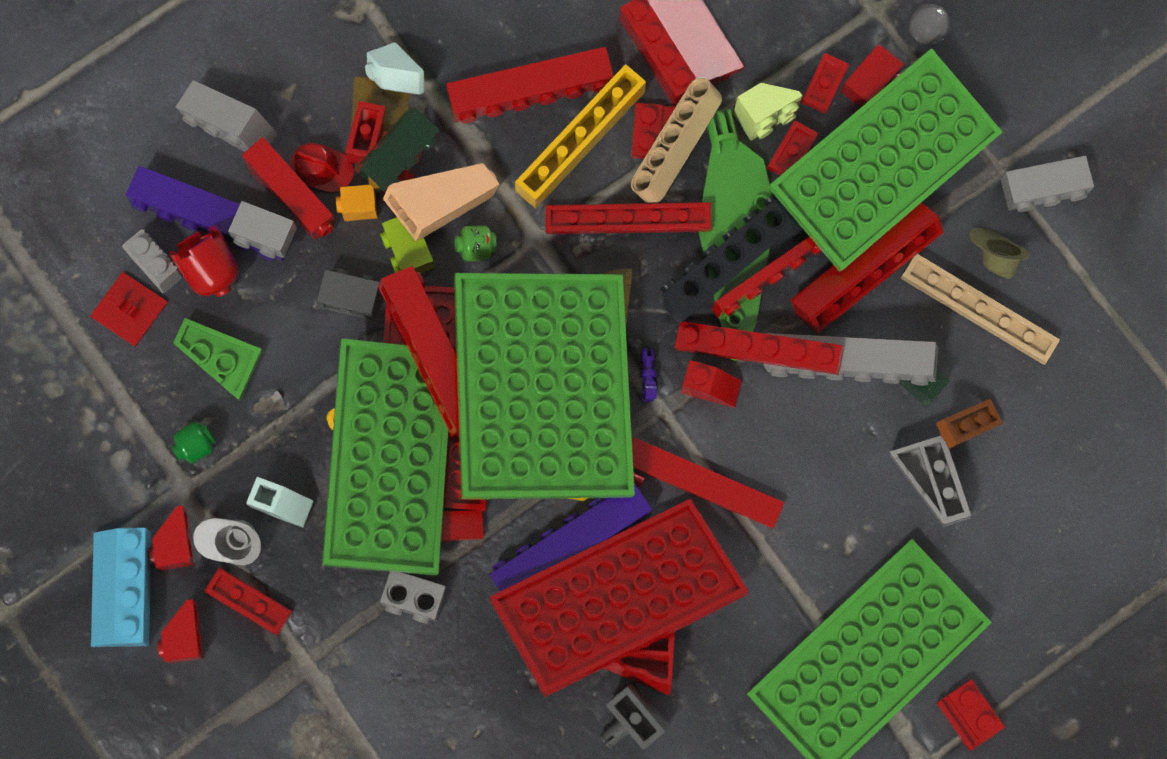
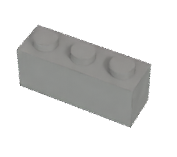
(1047, 184)

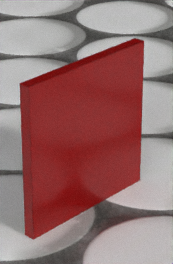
(129, 309)

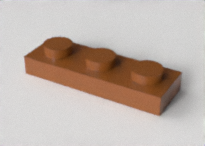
(969, 423)

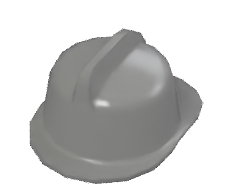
(227, 541)

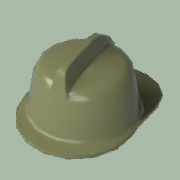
(998, 252)

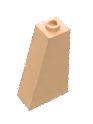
(439, 198)

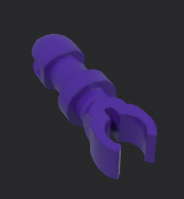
(649, 389)

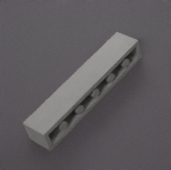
(874, 359)

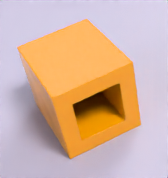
(357, 203)

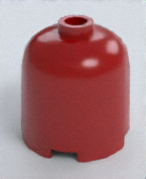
(206, 263)

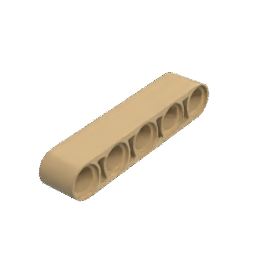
(676, 140)

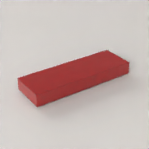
(248, 601)

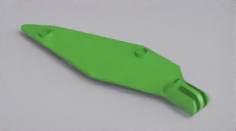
(735, 187)

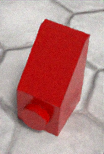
(365, 130)
(711, 384)
(173, 542)
(182, 636)

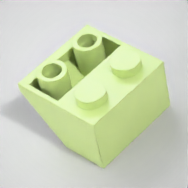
(764, 108)

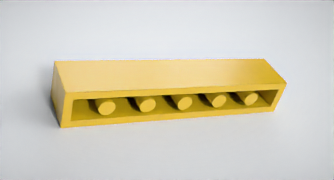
(580, 136)

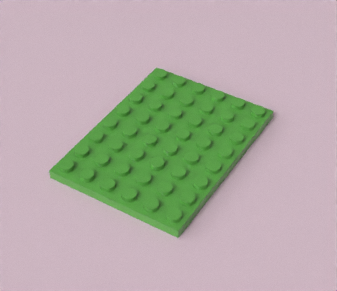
(543, 386)

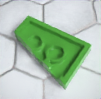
(219, 355)

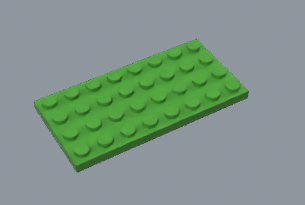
(885, 160)
(384, 464)
(869, 657)

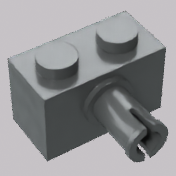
(635, 717)

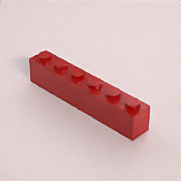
(529, 85)
(838, 291)
(425, 339)

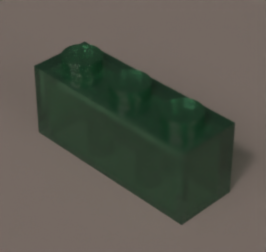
(397, 150)

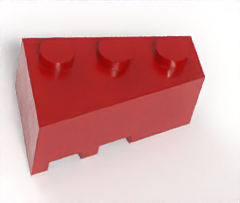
(649, 665)

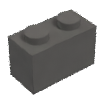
(349, 293)

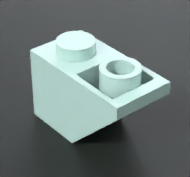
(279, 502)

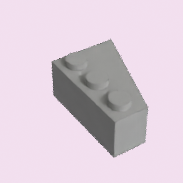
(224, 117)
(935, 479)

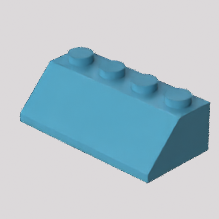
(121, 588)

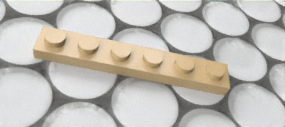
(980, 309)

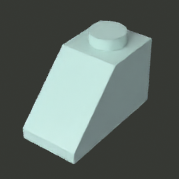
(394, 70)

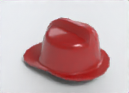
(322, 167)

